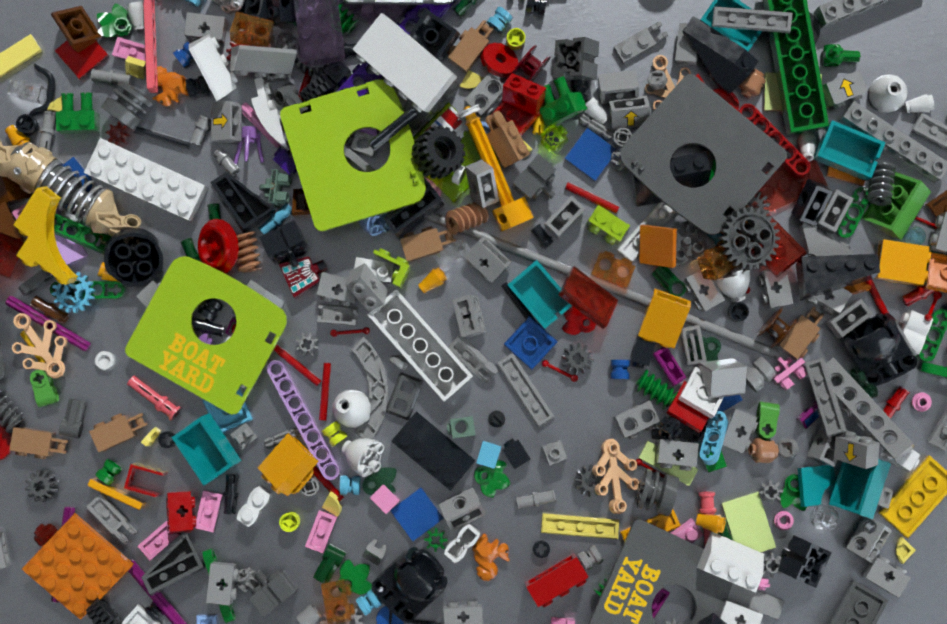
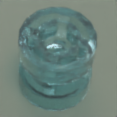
(910, 236)

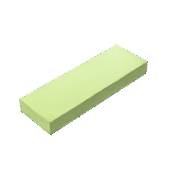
(648, 455)

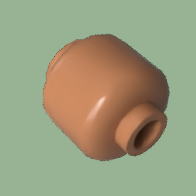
(752, 84)
(763, 450)

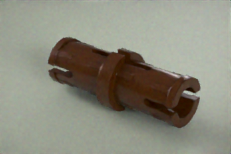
(49, 310)

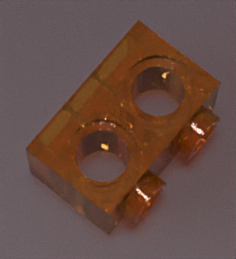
(252, 27)
(714, 264)
(611, 274)
(333, 603)

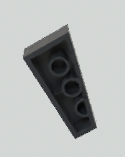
(831, 273)

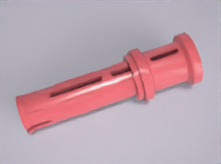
(160, 405)
(707, 508)

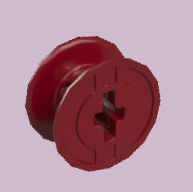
(531, 65)

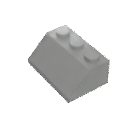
(262, 61)

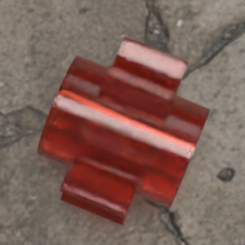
(113, 136)
(44, 533)

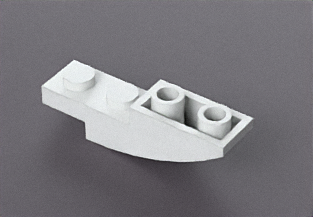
(268, 114)

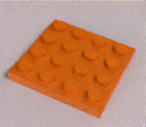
(77, 565)

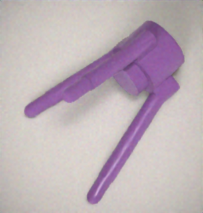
(249, 135)

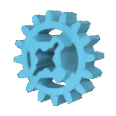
(78, 298)

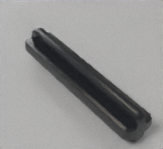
(393, 129)

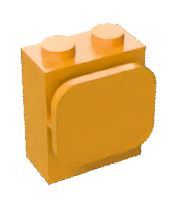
(903, 262)
(664, 318)
(288, 466)

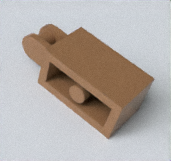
(470, 47)
(505, 139)
(424, 243)
(801, 335)
(116, 431)
(36, 442)

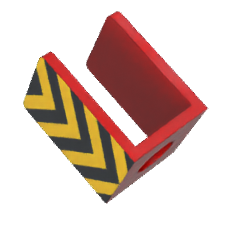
(131, 475)

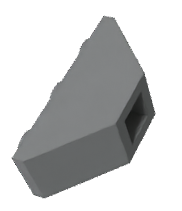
(820, 243)

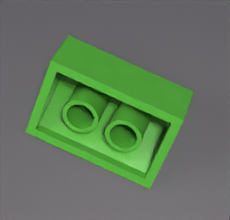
(907, 201)

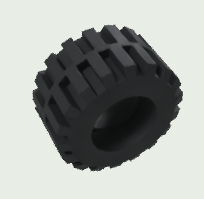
(449, 146)

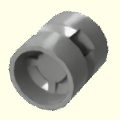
(760, 372)

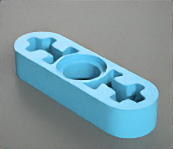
(717, 445)

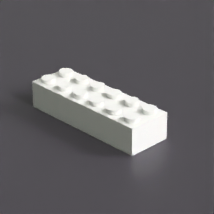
(146, 180)
(420, 345)

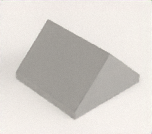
(723, 377)

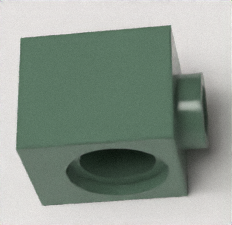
(470, 431)

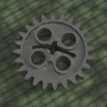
(741, 254)

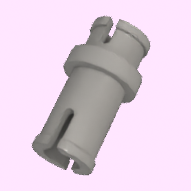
(200, 130)
(224, 159)

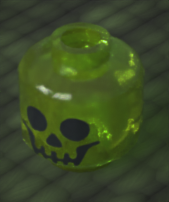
(554, 138)

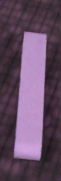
(296, 413)

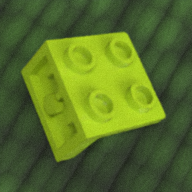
(607, 225)
(399, 276)

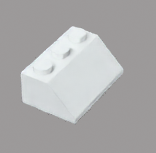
(213, 66)
(732, 562)

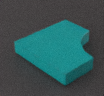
(814, 482)

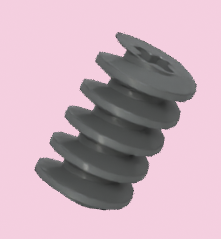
(881, 184)
(8, 416)

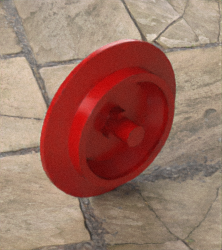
(218, 245)

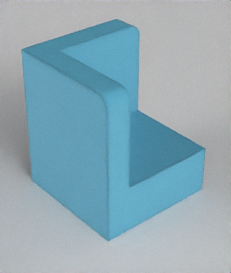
(488, 454)

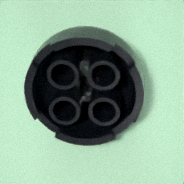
(133, 266)

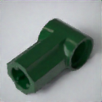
(668, 279)
(331, 560)

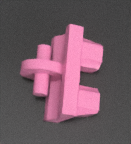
(783, 379)

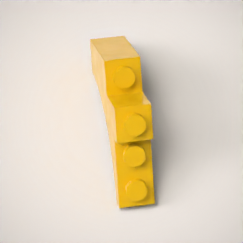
(41, 247)

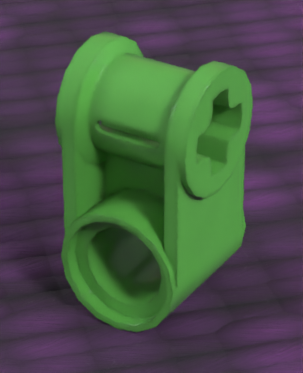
(44, 390)
(767, 417)

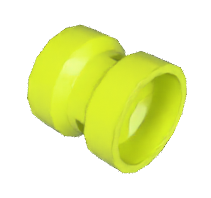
(515, 35)
(331, 430)
(286, 521)

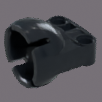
(880, 349)
(410, 583)

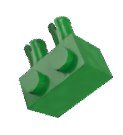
(565, 107)
(77, 122)

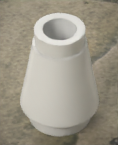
(136, 14)
(921, 104)
(596, 110)
(807, 145)

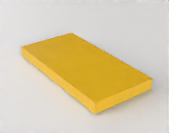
(916, 497)

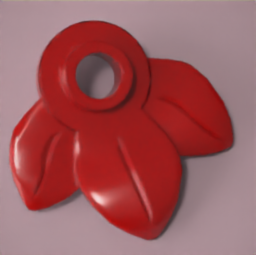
(576, 322)

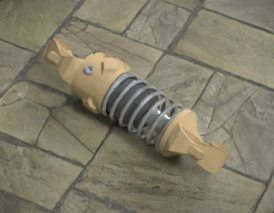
(37, 167)

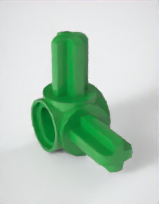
(834, 55)

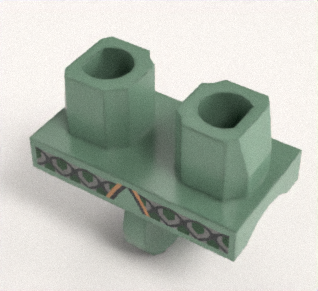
(273, 188)

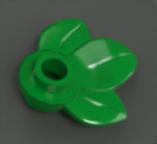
(112, 21)
(495, 478)
(791, 494)
(356, 576)

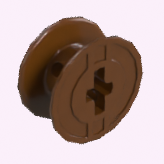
(781, 331)

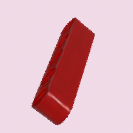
(796, 157)

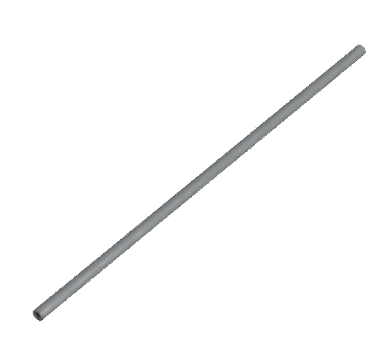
(610, 287)

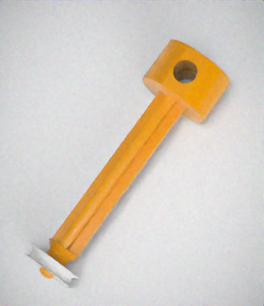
(511, 211)

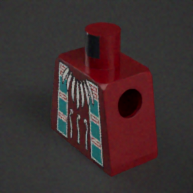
(303, 276)

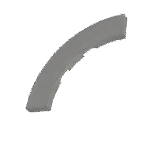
(377, 387)

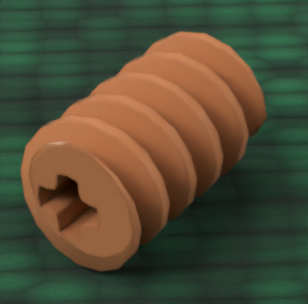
(465, 217)
(247, 253)

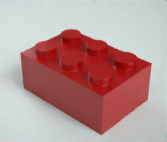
(556, 581)

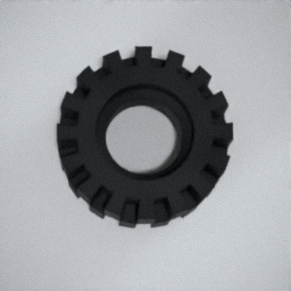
(317, 88)
(102, 613)

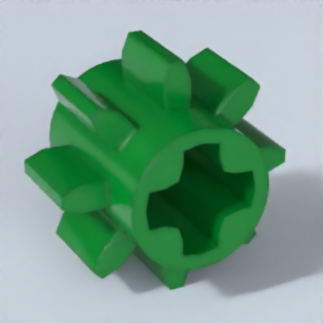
(436, 545)

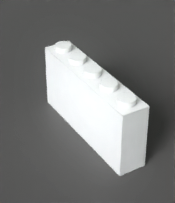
(404, 63)

